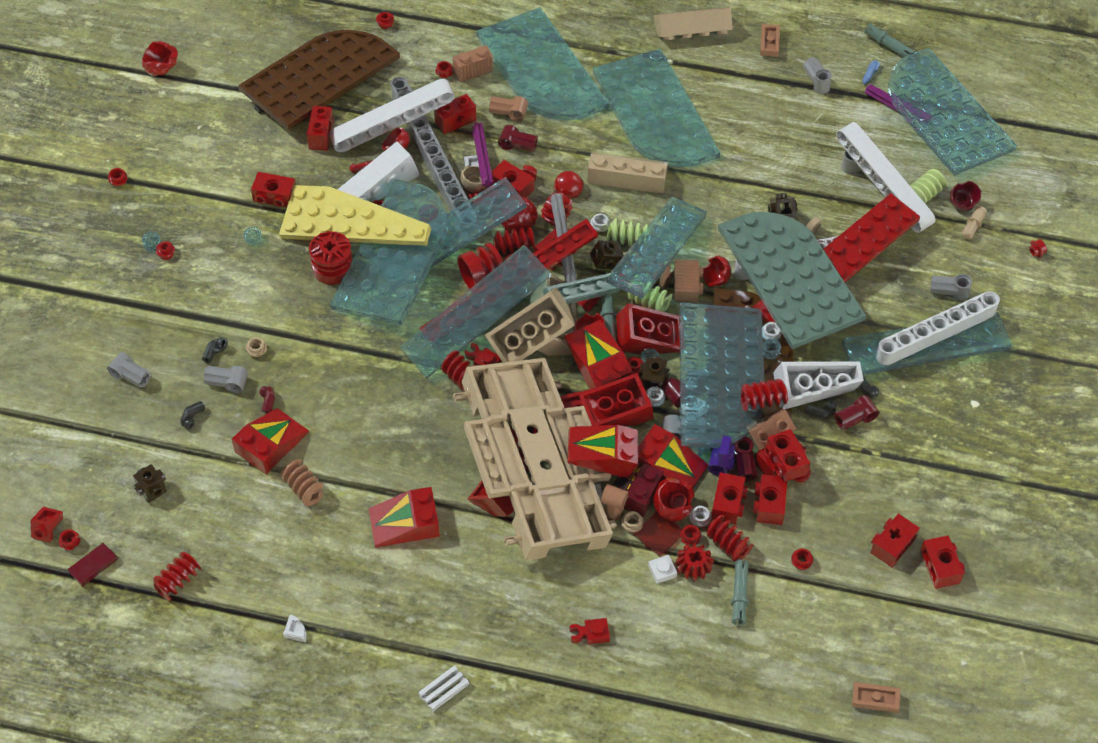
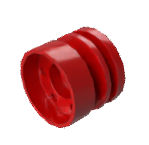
(330, 257)
(477, 266)

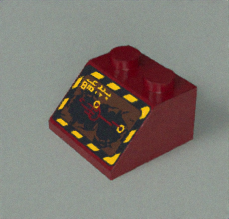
(640, 487)

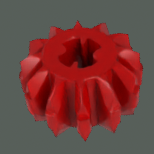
(547, 211)
(694, 561)

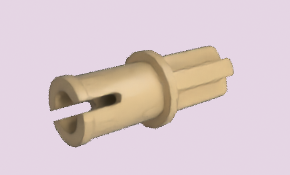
(974, 222)

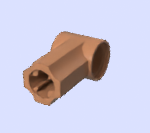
(513, 108)
(614, 502)

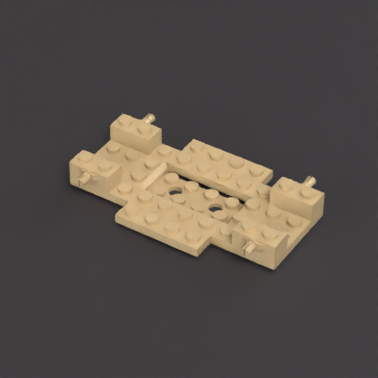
(563, 501)

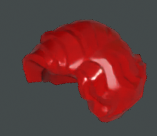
(159, 58)
(523, 219)
(673, 499)

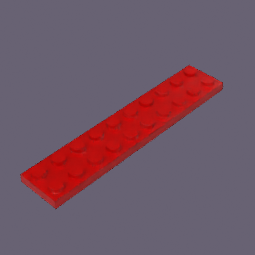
(865, 239)

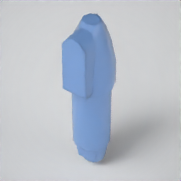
(872, 68)

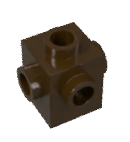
(789, 205)
(606, 254)
(654, 372)
(149, 483)

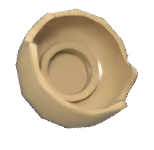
(471, 179)

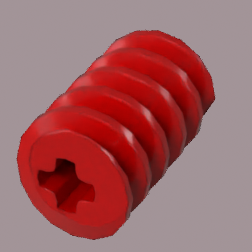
(514, 240)
(455, 367)
(763, 392)
(727, 539)
(175, 574)

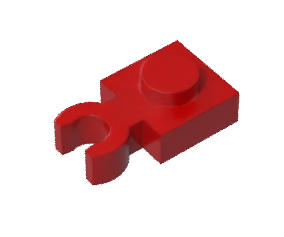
(482, 357)
(594, 631)

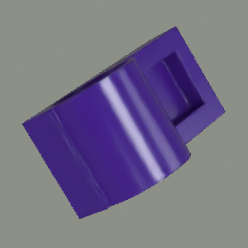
(722, 458)

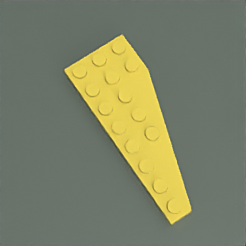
(328, 209)

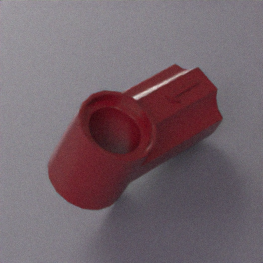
(512, 137)
(861, 410)
(745, 459)

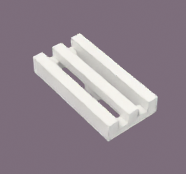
(440, 680)

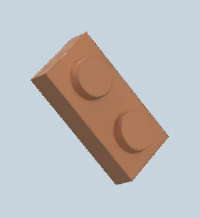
(769, 40)
(876, 697)

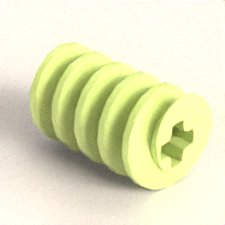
(929, 185)
(624, 232)
(653, 299)

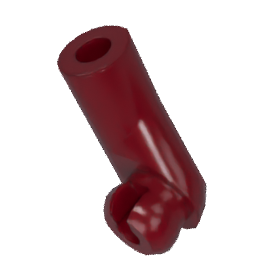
(268, 393)

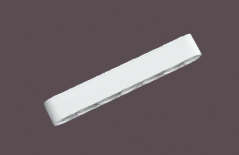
(391, 115)
(882, 172)
(937, 328)

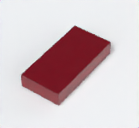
(92, 564)

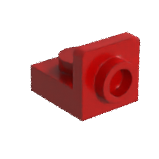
(44, 523)

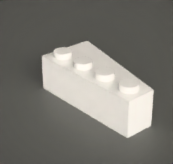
(378, 176)
(817, 380)

